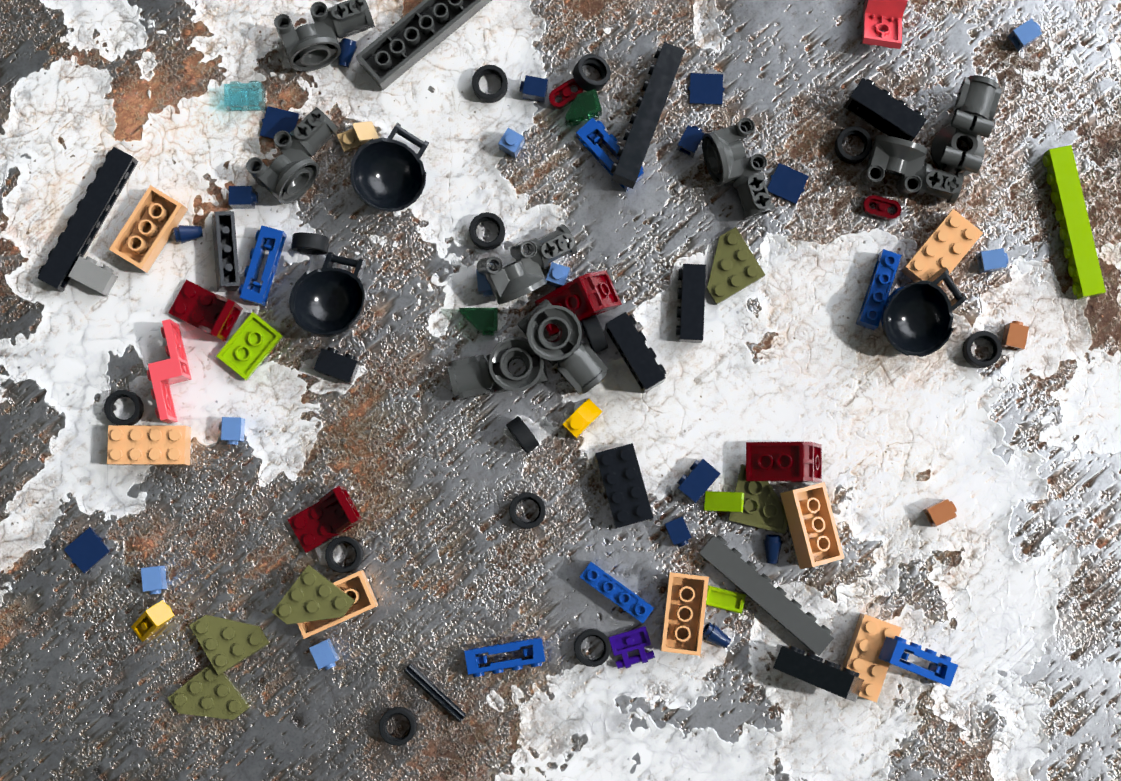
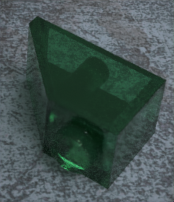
(482, 319)

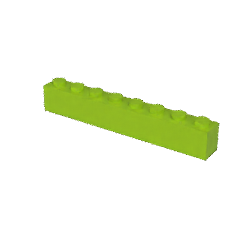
(1074, 222)

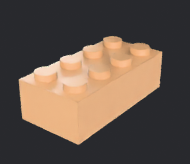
(148, 229)
(943, 247)
(149, 445)
(812, 526)
(357, 588)
(684, 613)
(865, 651)

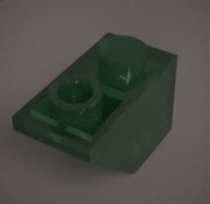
(584, 108)

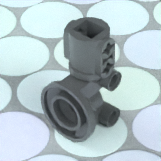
(317, 44)
(972, 118)
(907, 160)
(728, 163)
(294, 169)
(526, 273)
(575, 361)
(478, 375)

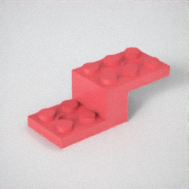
(884, 16)
(168, 372)

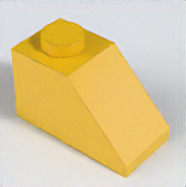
(582, 418)
(152, 620)

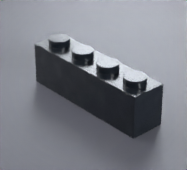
(225, 251)
(691, 303)

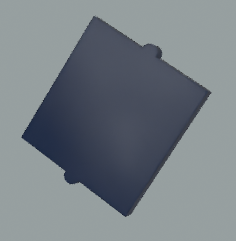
(706, 89)
(278, 120)
(787, 183)
(87, 550)

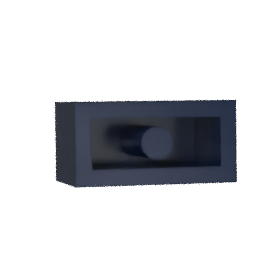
(698, 480)

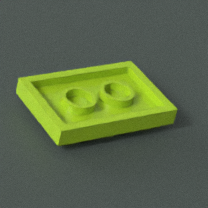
(249, 346)

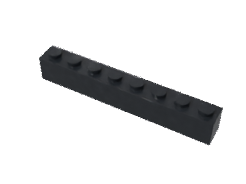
(647, 116)
(88, 218)

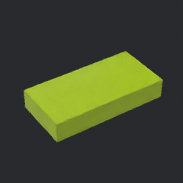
(724, 501)
(725, 599)

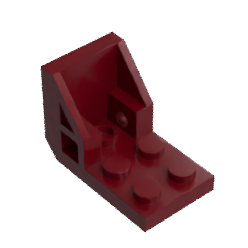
(584, 296)
(206, 310)
(784, 461)
(325, 519)

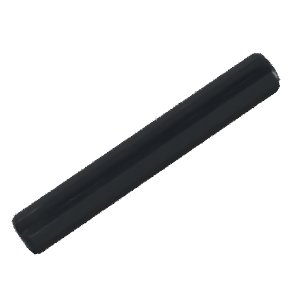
(435, 693)

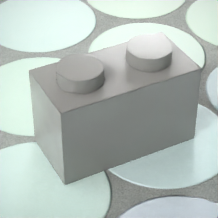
(93, 276)

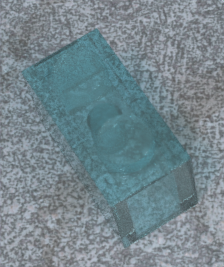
(245, 96)

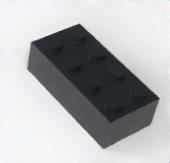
(884, 111)
(635, 352)
(624, 485)
(822, 675)

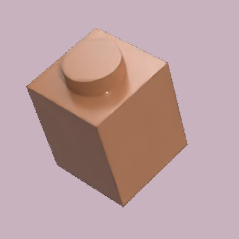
(1015, 336)
(940, 512)

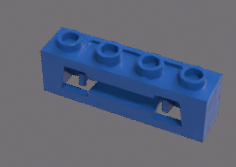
(588, 132)
(878, 289)
(255, 295)
(616, 592)
(473, 661)
(942, 670)

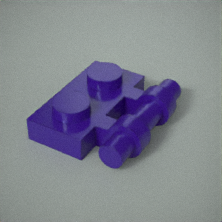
(630, 641)

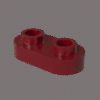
(565, 93)
(881, 206)

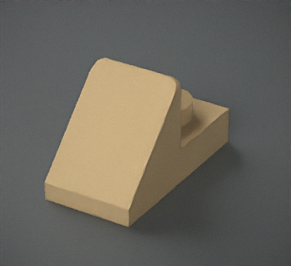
(357, 136)

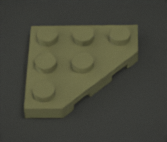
(732, 267)
(760, 506)
(312, 599)
(228, 641)
(209, 696)

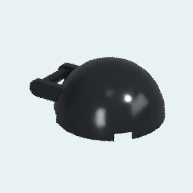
(388, 172)
(329, 298)
(920, 315)

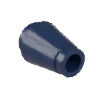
(348, 50)
(187, 233)
(772, 547)
(715, 635)

